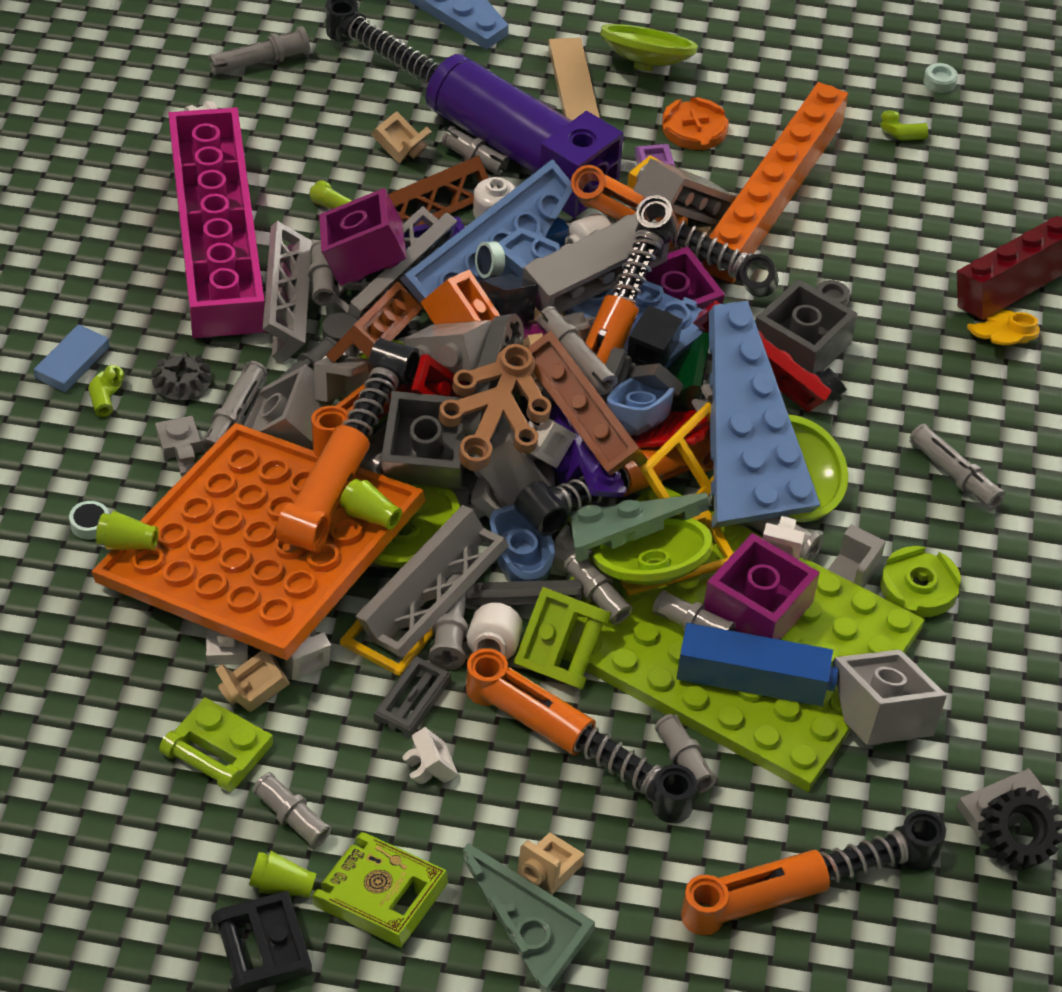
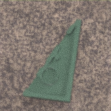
(628, 520)
(538, 924)

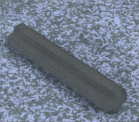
(519, 591)

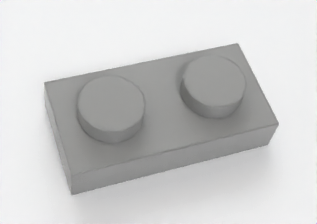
(973, 803)

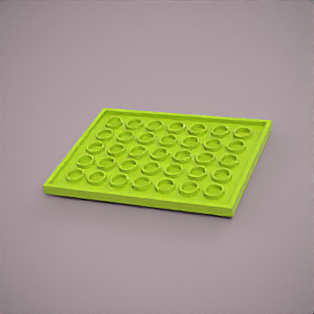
(772, 732)

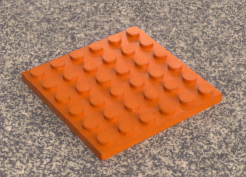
(221, 549)

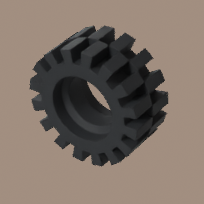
(1042, 822)

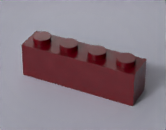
(1011, 270)

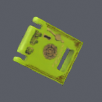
(372, 881)

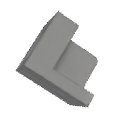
(339, 377)
(858, 556)

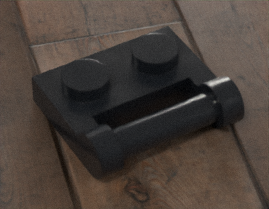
(276, 939)

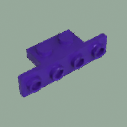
(582, 462)

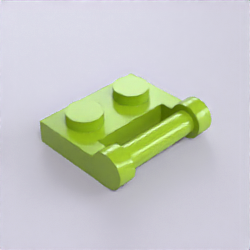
(550, 632)
(221, 734)

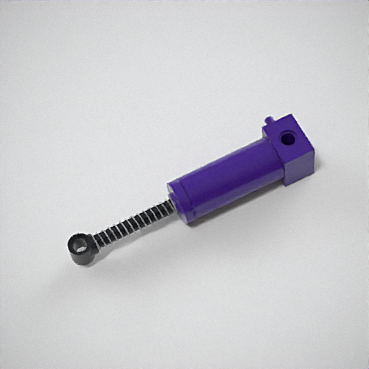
(492, 106)

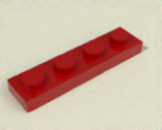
(793, 380)

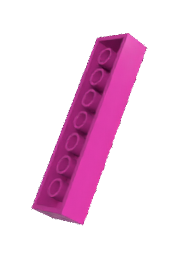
(216, 223)

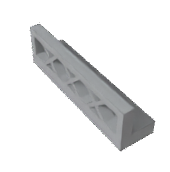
(419, 248)
(287, 290)
(425, 579)

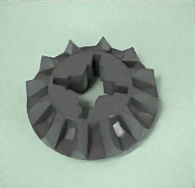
(190, 386)

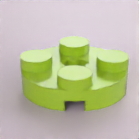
(926, 600)

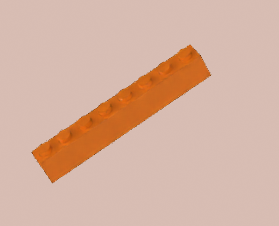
(780, 173)

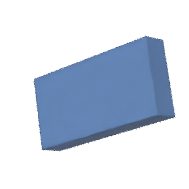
(71, 358)

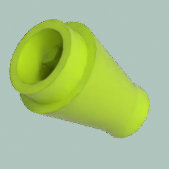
(367, 503)
(125, 533)
(277, 874)

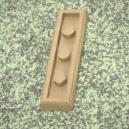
(572, 77)

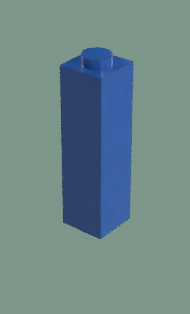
(756, 664)

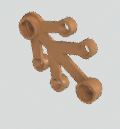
(498, 402)

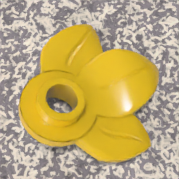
(1007, 328)

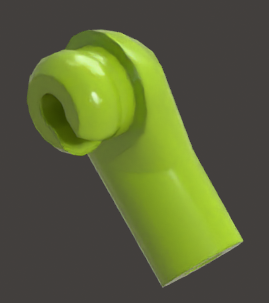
(903, 132)
(324, 196)
(103, 387)

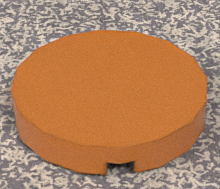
(695, 124)

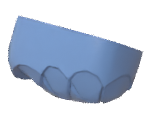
(639, 406)
(528, 553)

